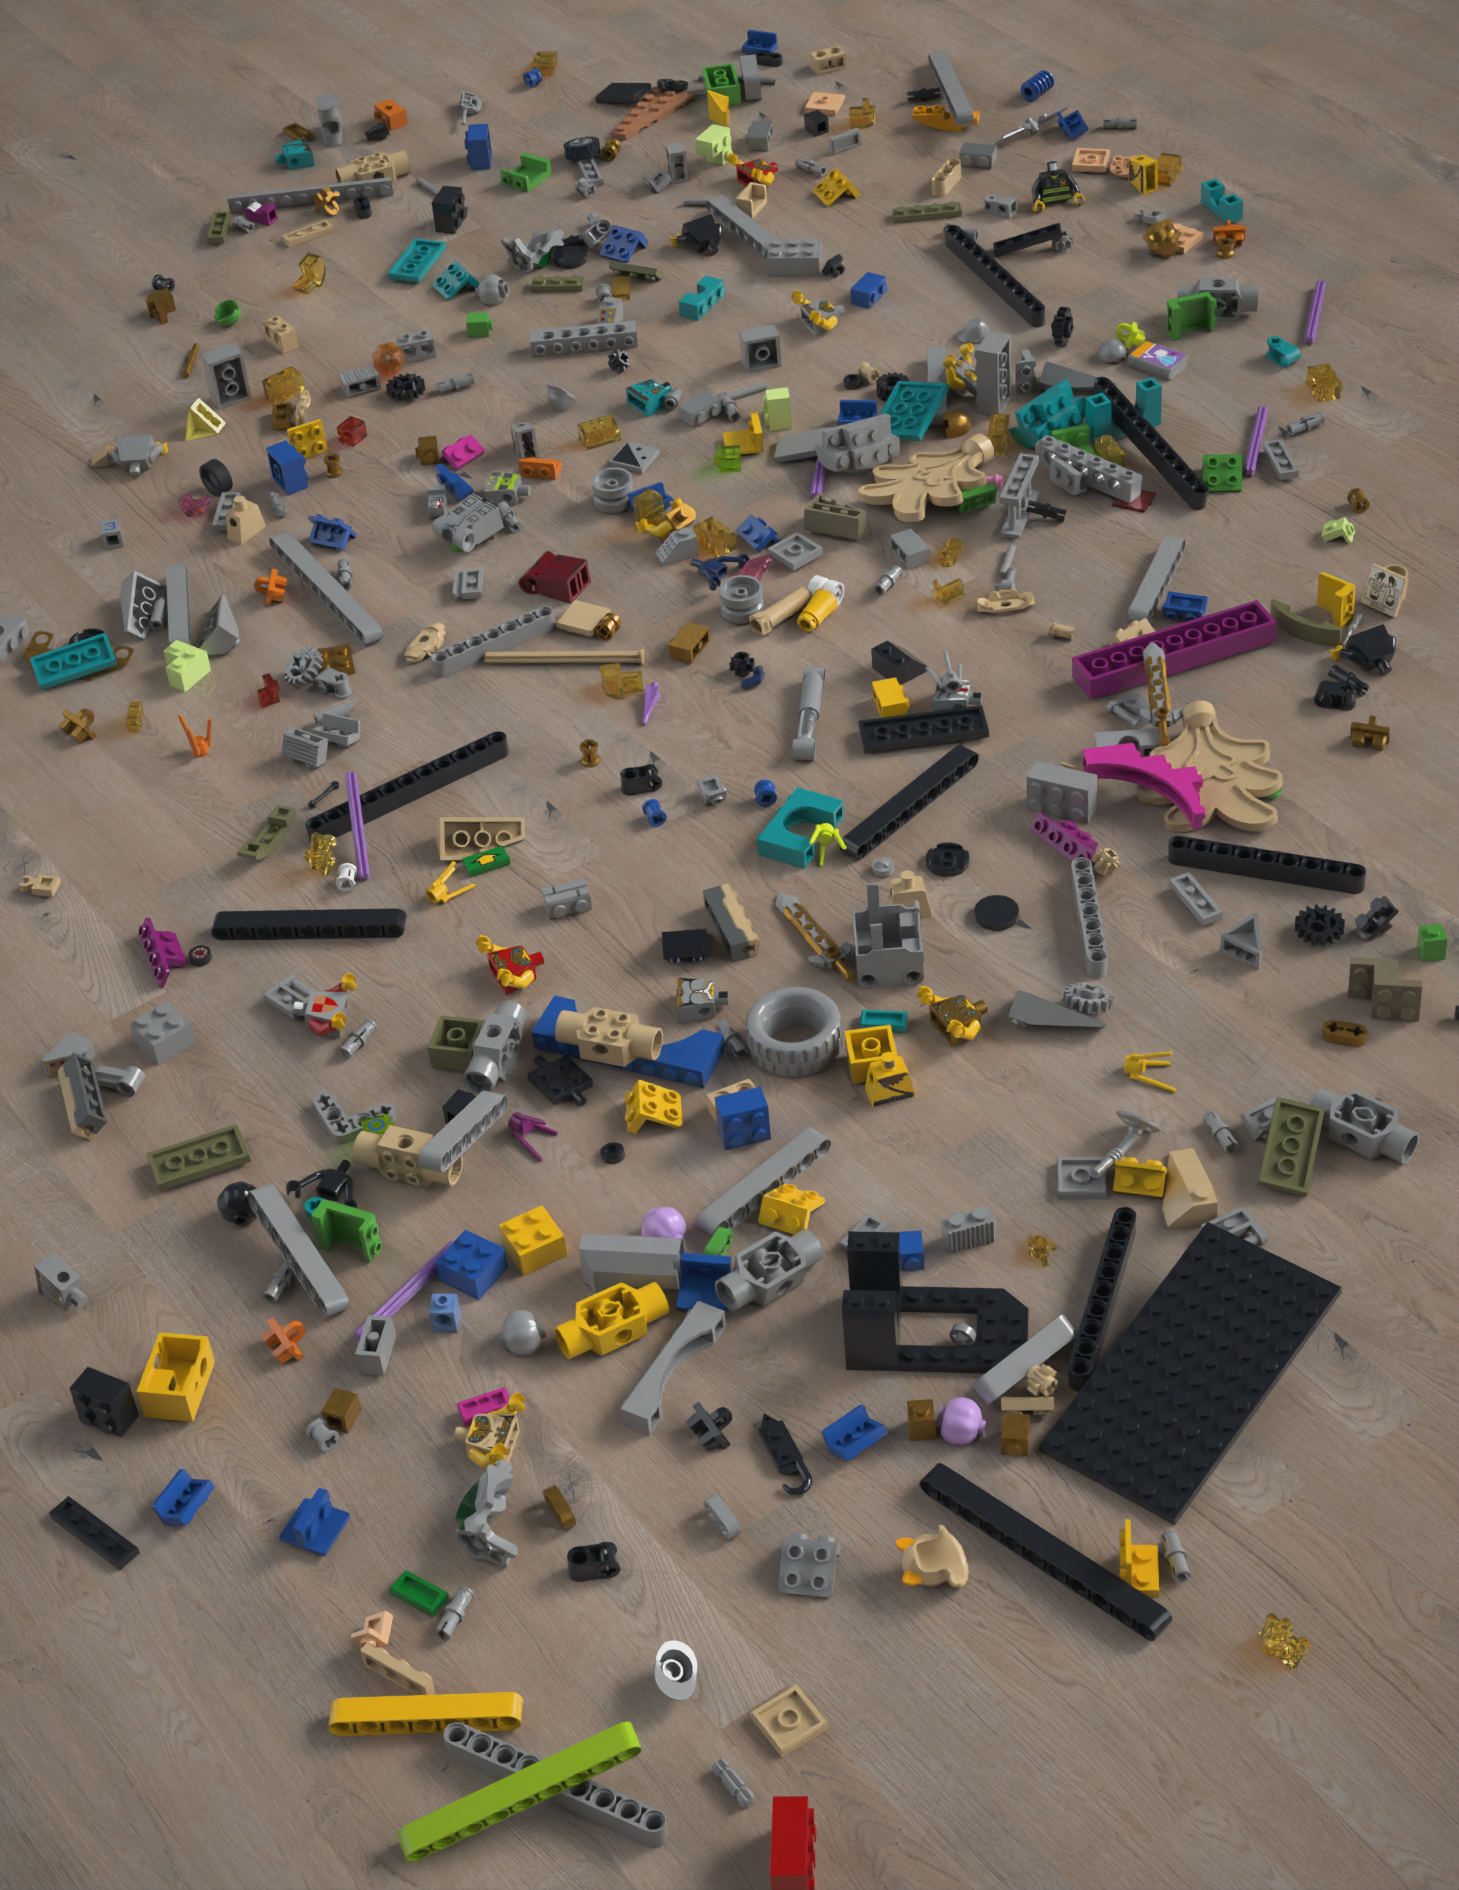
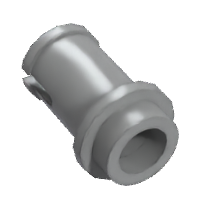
(240, 223)
(671, 400)

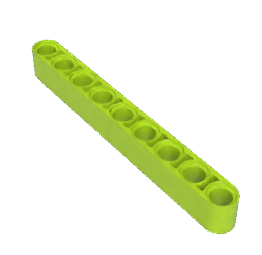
(519, 1791)

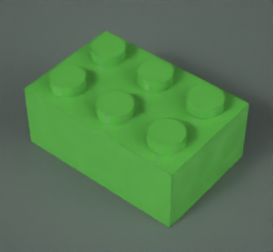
(722, 80)

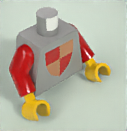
(327, 1008)

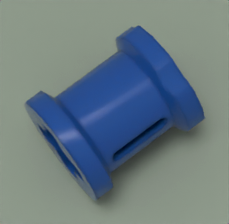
(655, 815)

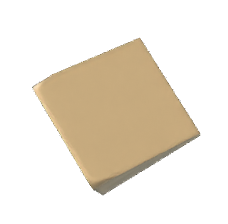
(102, 458)

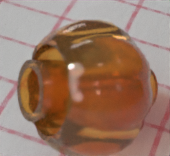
(396, 362)

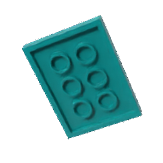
(913, 408)

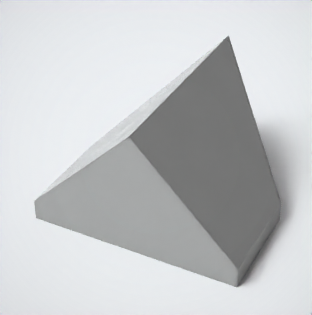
(1243, 942)

